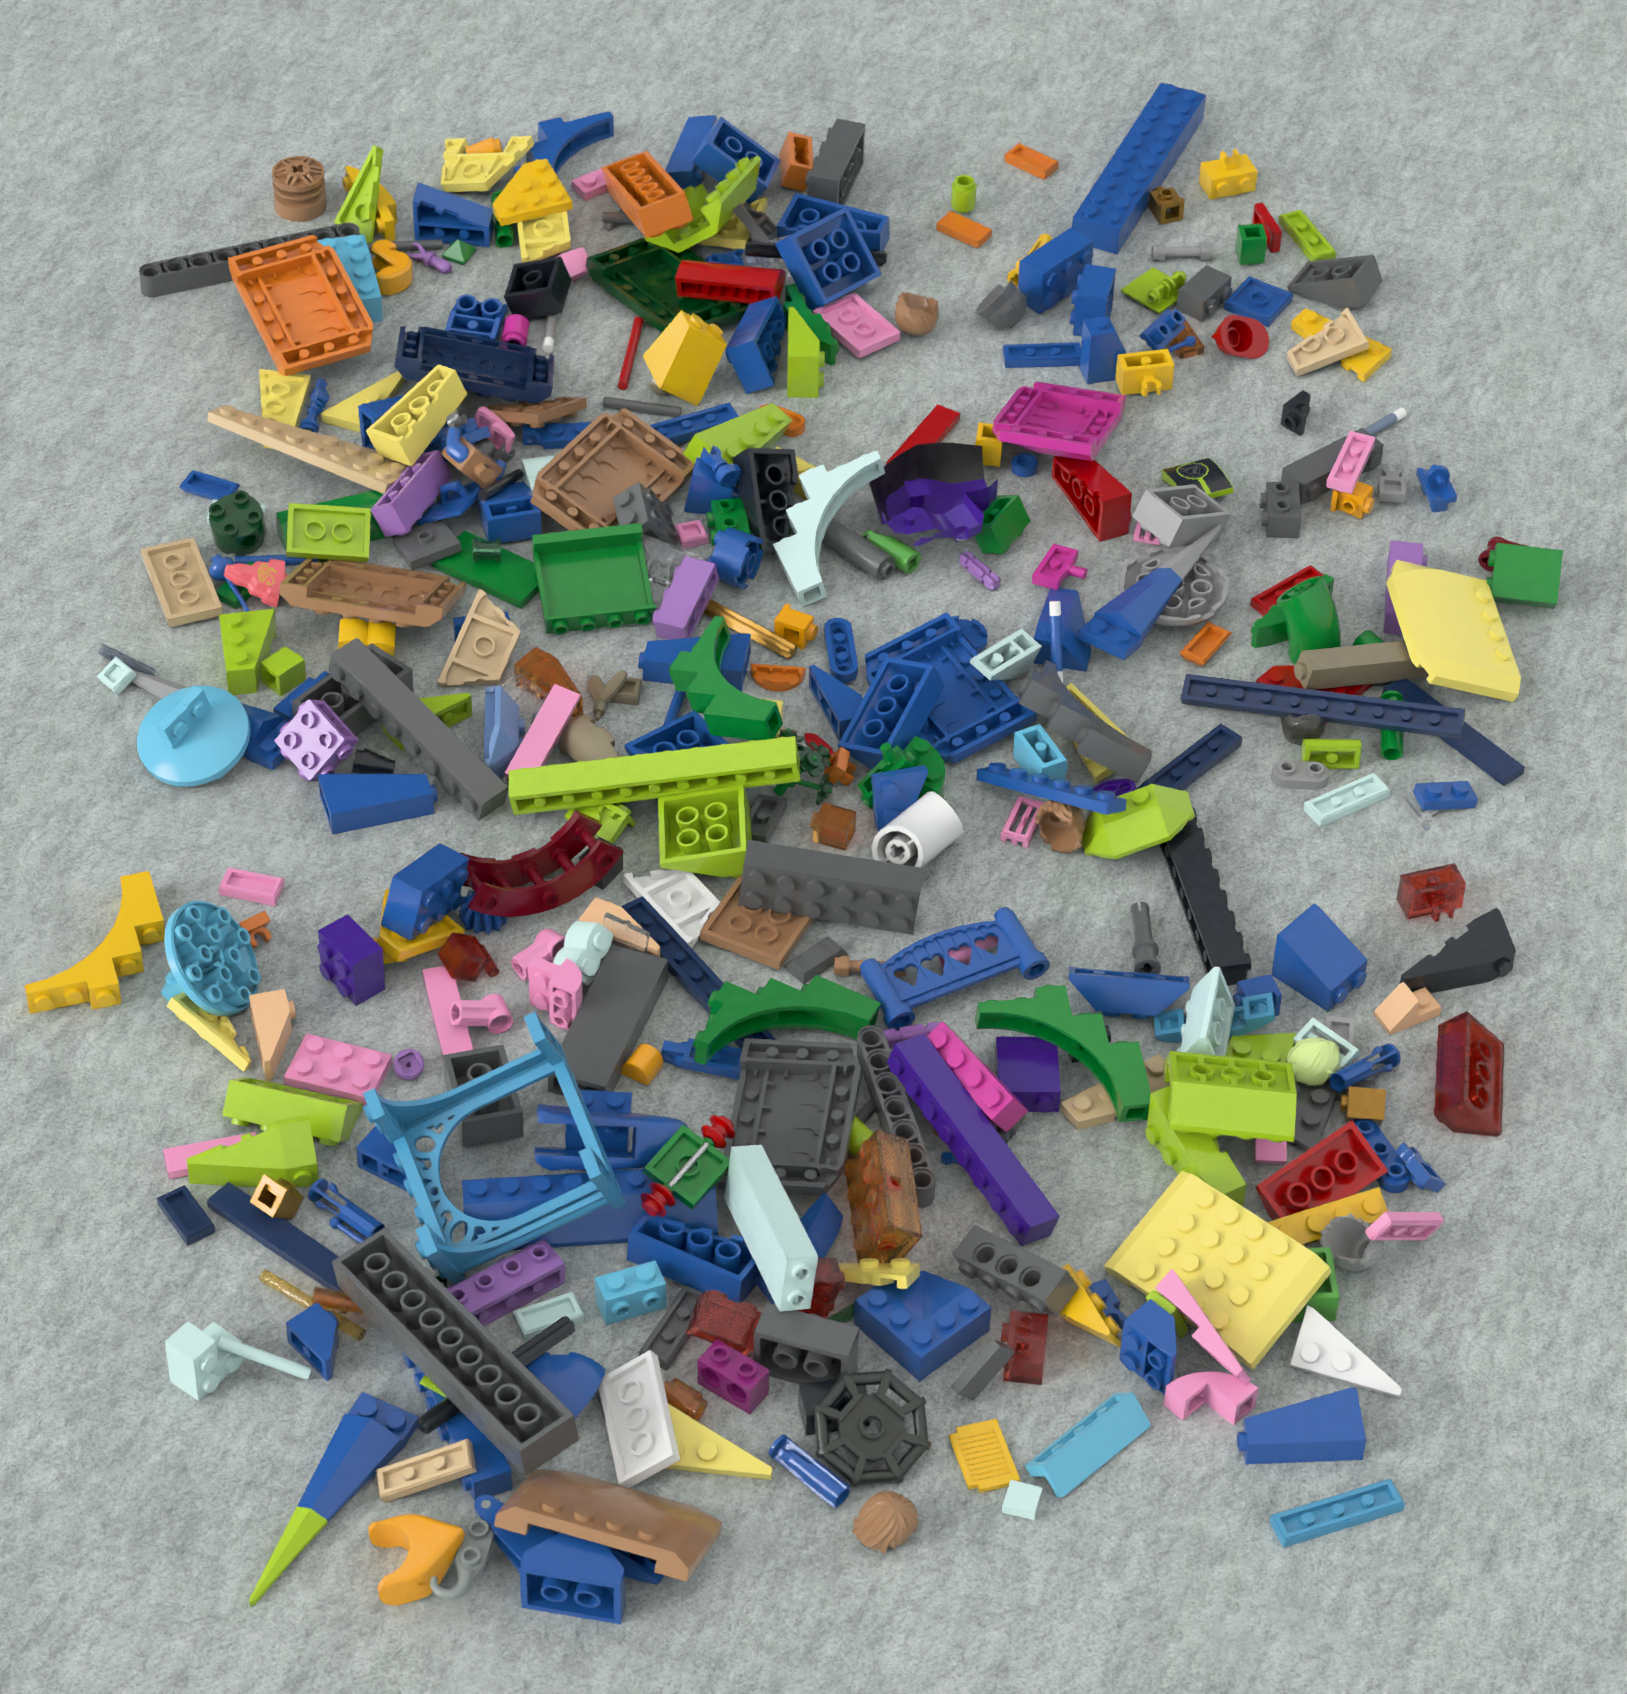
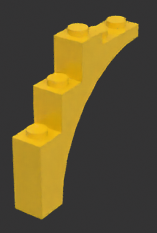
(117, 956)

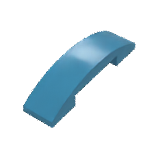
(1254, 1014)

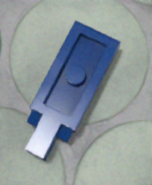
(552, 435)
(723, 1063)

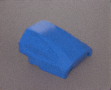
(477, 317)

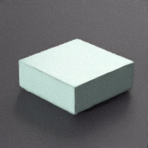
(116, 675)
(1022, 1500)

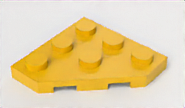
(531, 194)
(402, 948)

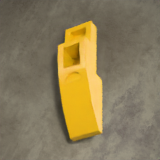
(386, 206)

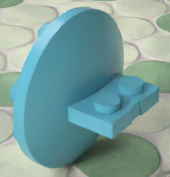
(193, 736)
(209, 959)

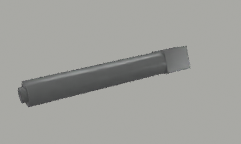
(856, 548)

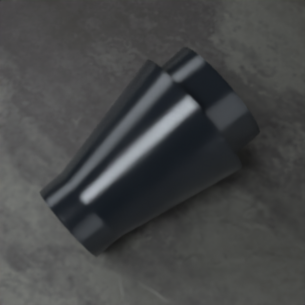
(372, 763)

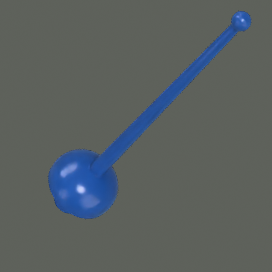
(217, 573)

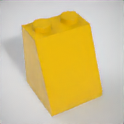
(686, 357)

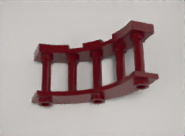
(495, 879)

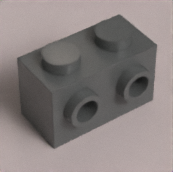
(1281, 509)

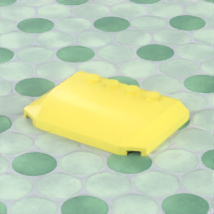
(1453, 630)

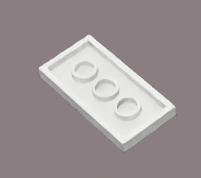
(638, 1420)

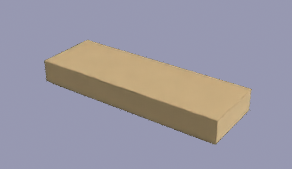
(426, 1470)

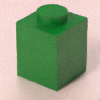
(1251, 244)

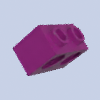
(733, 1376)

